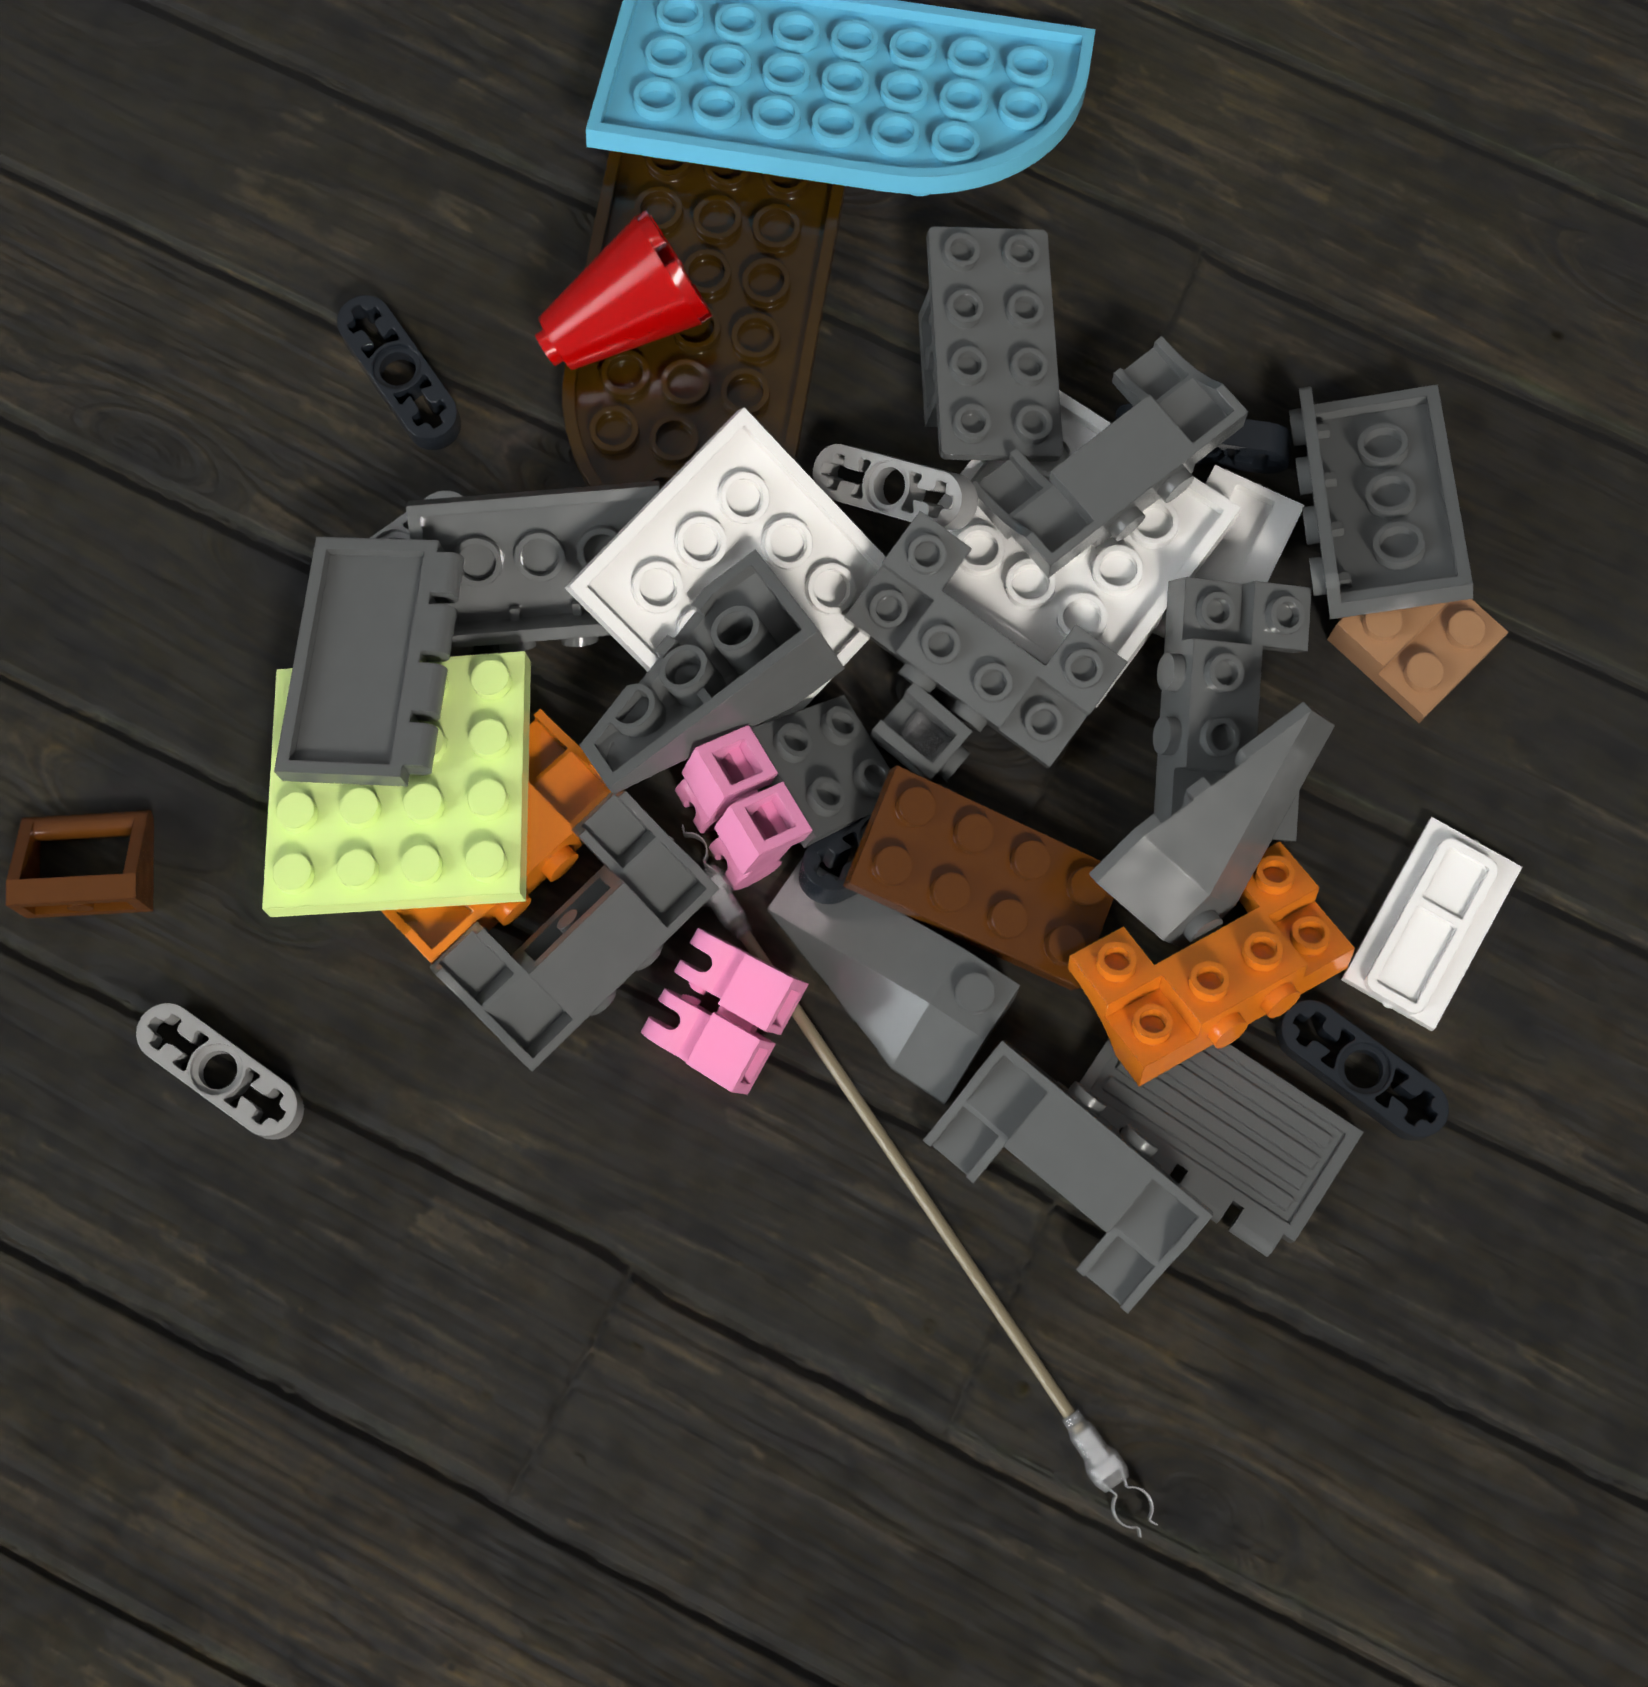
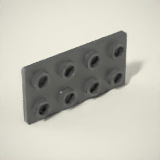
(990, 345)

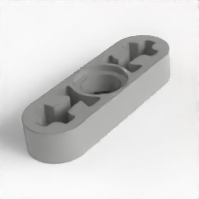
(917, 480)
(194, 1031)

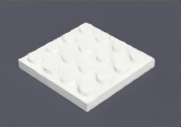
(709, 516)
(1106, 590)

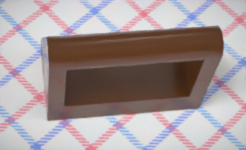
(82, 894)

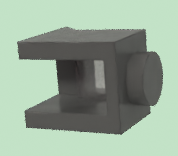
(923, 735)

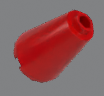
(622, 300)

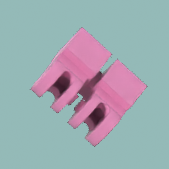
(751, 825)
(726, 1042)

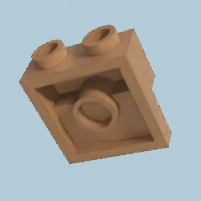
(1419, 650)

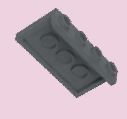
(1381, 502)
(522, 557)

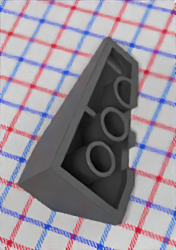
(728, 668)
(1200, 859)
(903, 984)

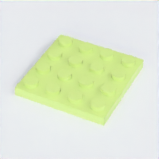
(421, 845)

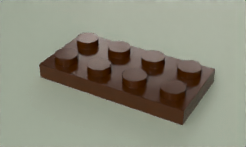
(979, 877)

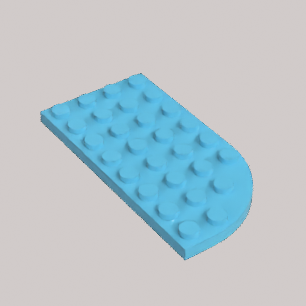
(840, 90)

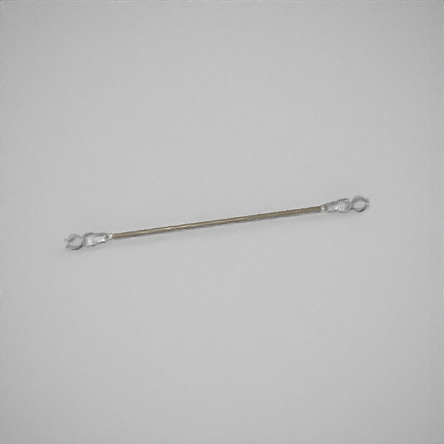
(1101, 1461)

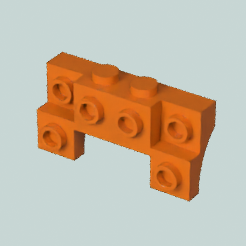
(560, 794)
(1218, 983)

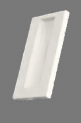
(1256, 537)
(1431, 924)

